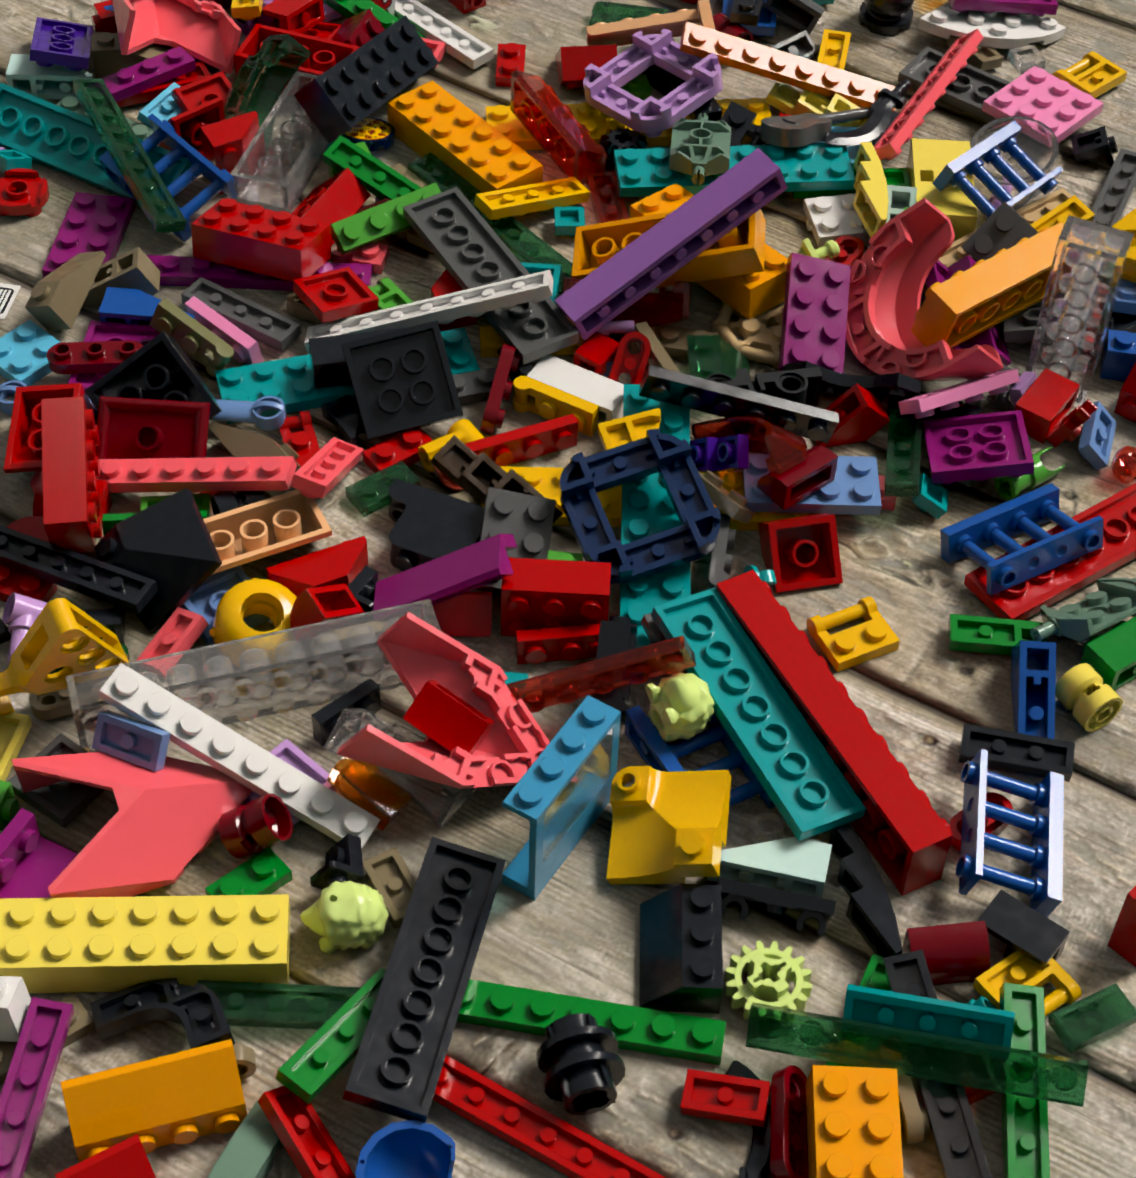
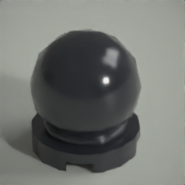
(886, 16)

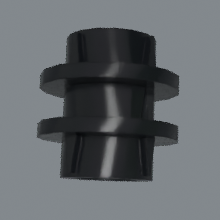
(580, 1064)

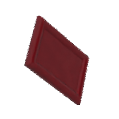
(151, 428)

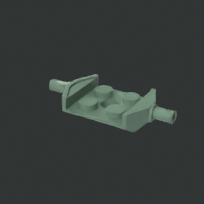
(700, 147)
(1099, 610)

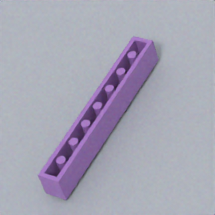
(672, 243)

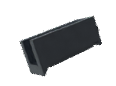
(616, 637)

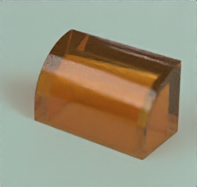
(369, 789)

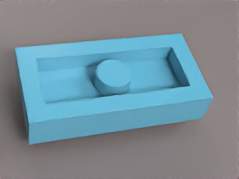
(162, 106)

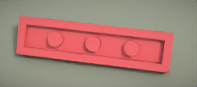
(326, 468)

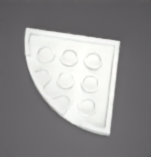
(998, 28)

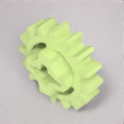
(767, 978)

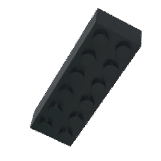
(366, 79)

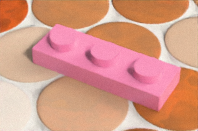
(245, 347)

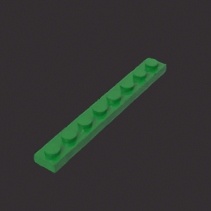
(634, 1026)

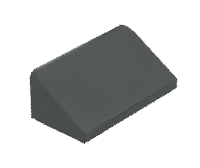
(798, 45)

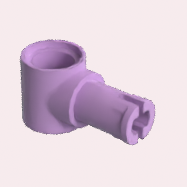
(20, 614)

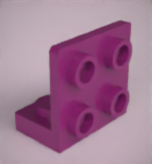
(29, 860)

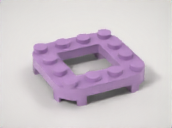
(652, 116)

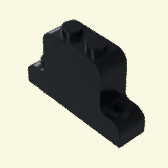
(428, 524)

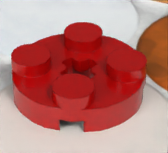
(29, 201)

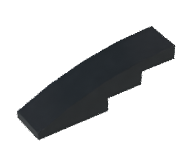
(868, 903)

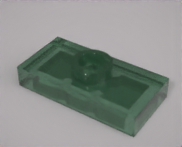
(1093, 1018)

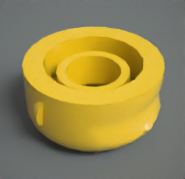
(251, 598)

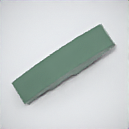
(249, 1150)

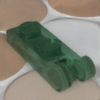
(613, 12)

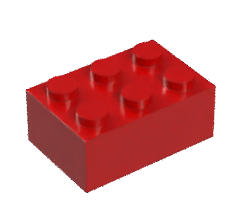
(554, 594)

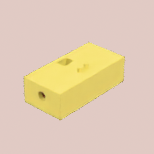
(924, 164)

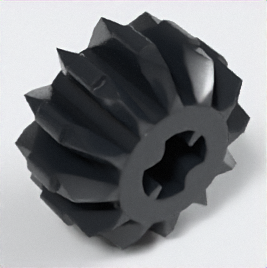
(621, 139)

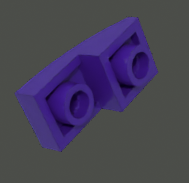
(721, 454)

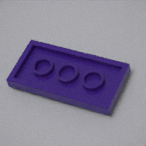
(61, 44)

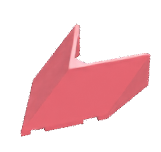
(195, 25)
(425, 654)
(158, 826)

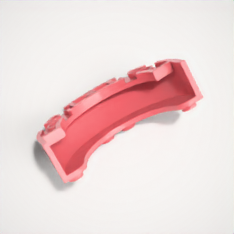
(888, 293)

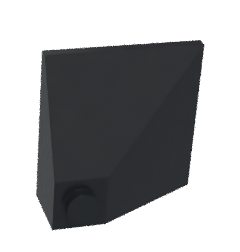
(155, 372)
(165, 545)

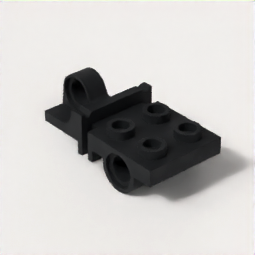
(793, 385)

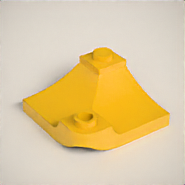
(667, 825)

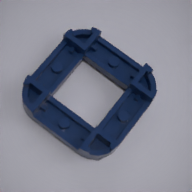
(626, 463)

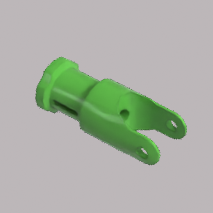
(1009, 487)

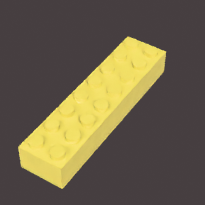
(139, 939)

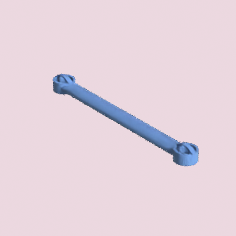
(231, 409)

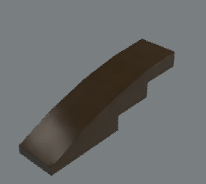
(479, 472)

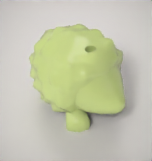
(680, 706)
(347, 916)

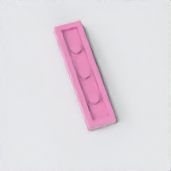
(949, 397)

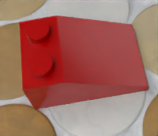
(25, 431)

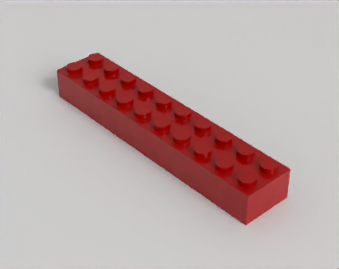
(898, 817)

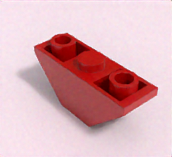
(323, 567)

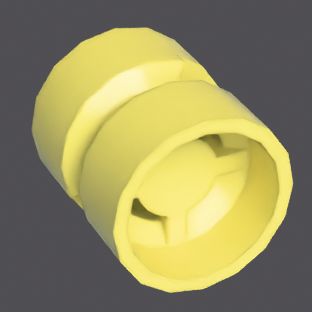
(1090, 699)

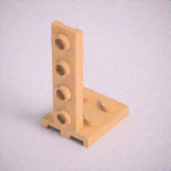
(622, 31)

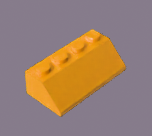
(158, 1099)

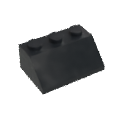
(682, 950)

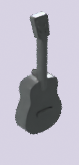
(806, 127)

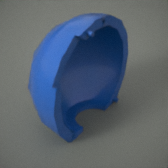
(407, 1151)

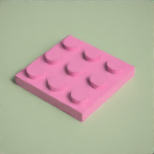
(1045, 99)

